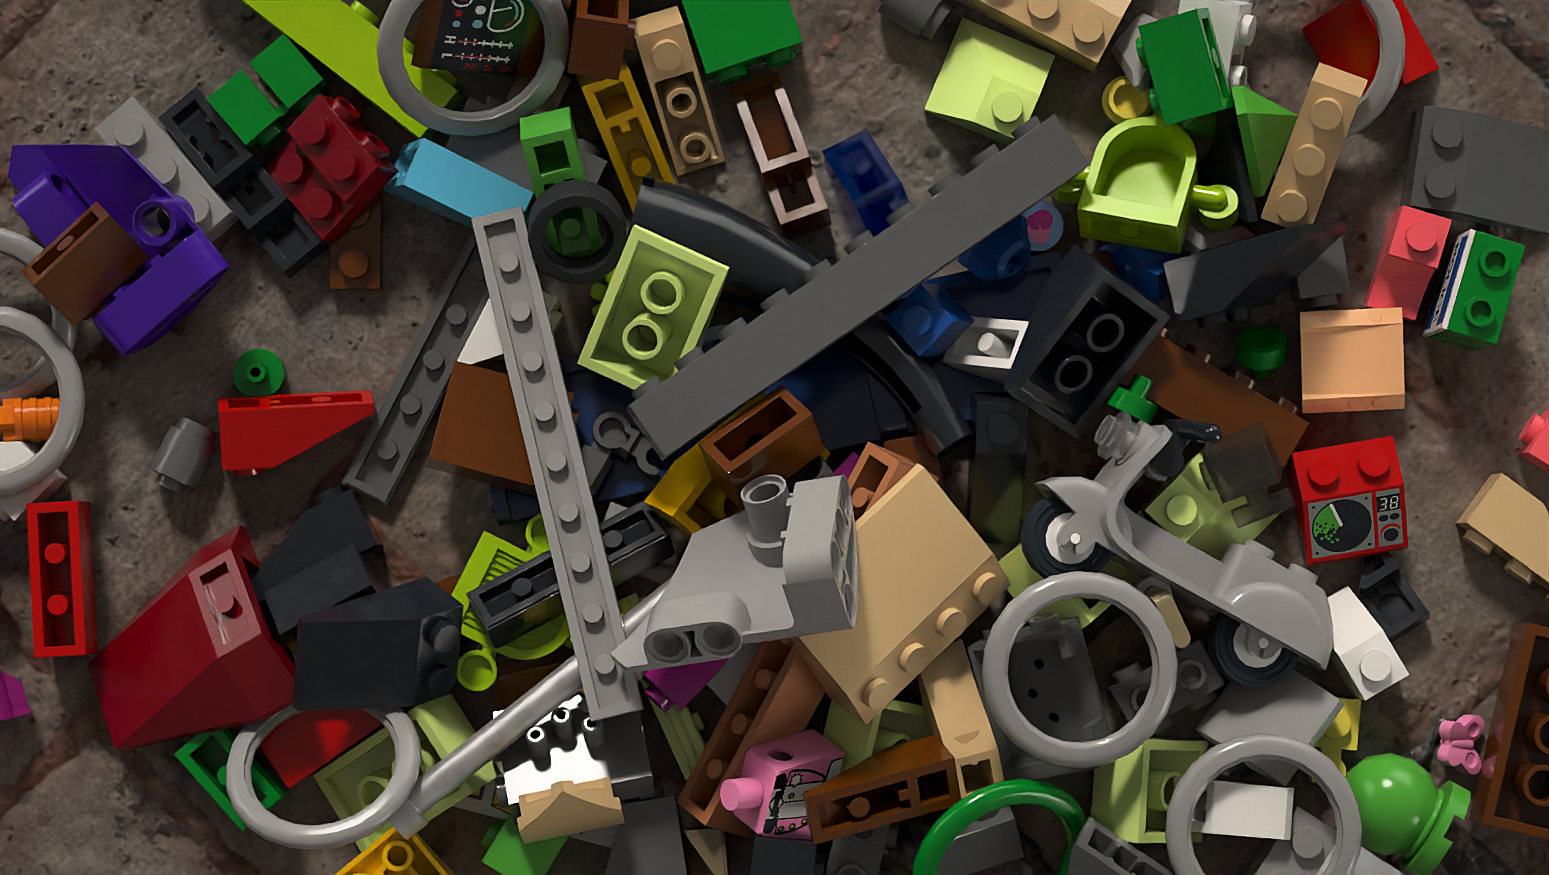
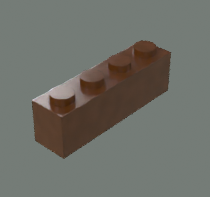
(1195, 390)

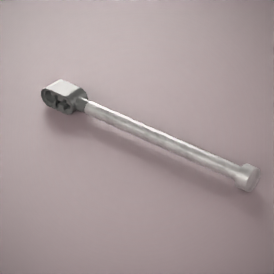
(527, 710)

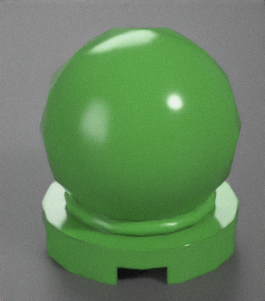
(1405, 810)

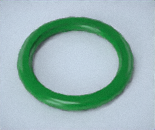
(992, 798)

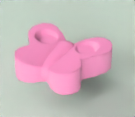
(1458, 743)

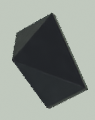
(1227, 166)

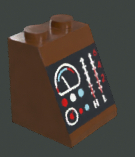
(481, 36)

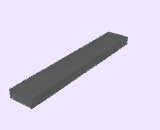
(421, 381)

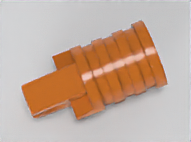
(28, 419)

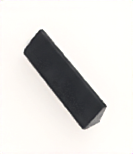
(531, 591)

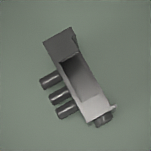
(1052, 689)
(576, 749)

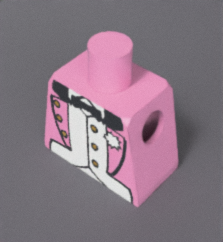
(774, 781)

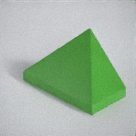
(1264, 134)

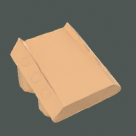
(1352, 360)

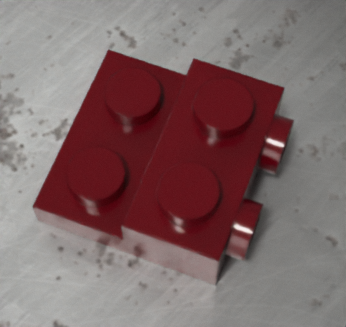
(331, 166)

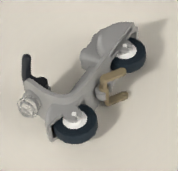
(1260, 609)

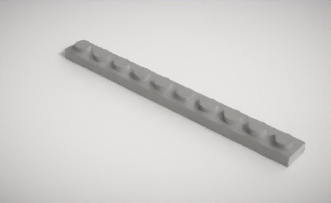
(556, 462)

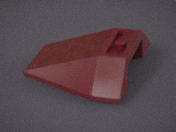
(194, 654)

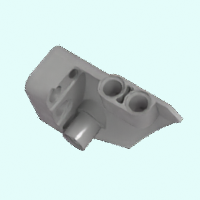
(756, 577)

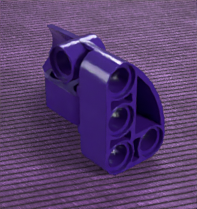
(183, 264)

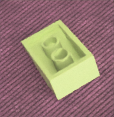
(652, 310)
(366, 769)

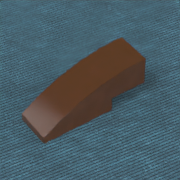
(781, 156)

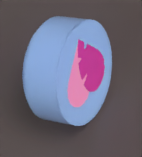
(1043, 226)

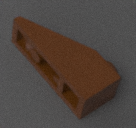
(884, 790)

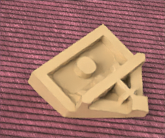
(568, 809)

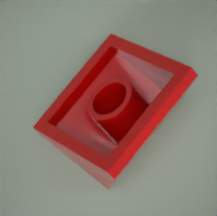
(1351, 43)

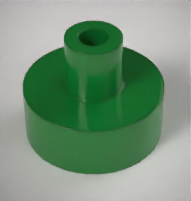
(1261, 350)
(271, 377)
(1134, 400)

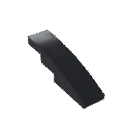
(243, 182)

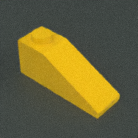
(626, 131)

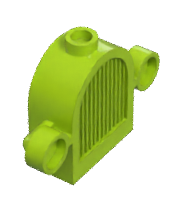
(1146, 188)
(488, 561)

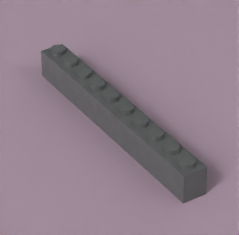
(856, 287)

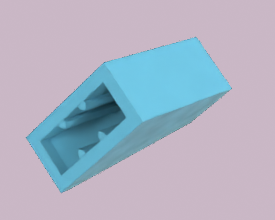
(452, 184)

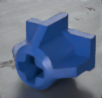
(1000, 253)
(1141, 268)

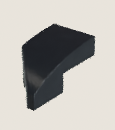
(1390, 597)

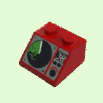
(1349, 500)

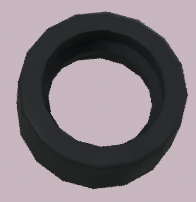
(576, 269)

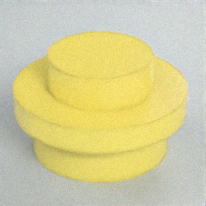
(1124, 102)

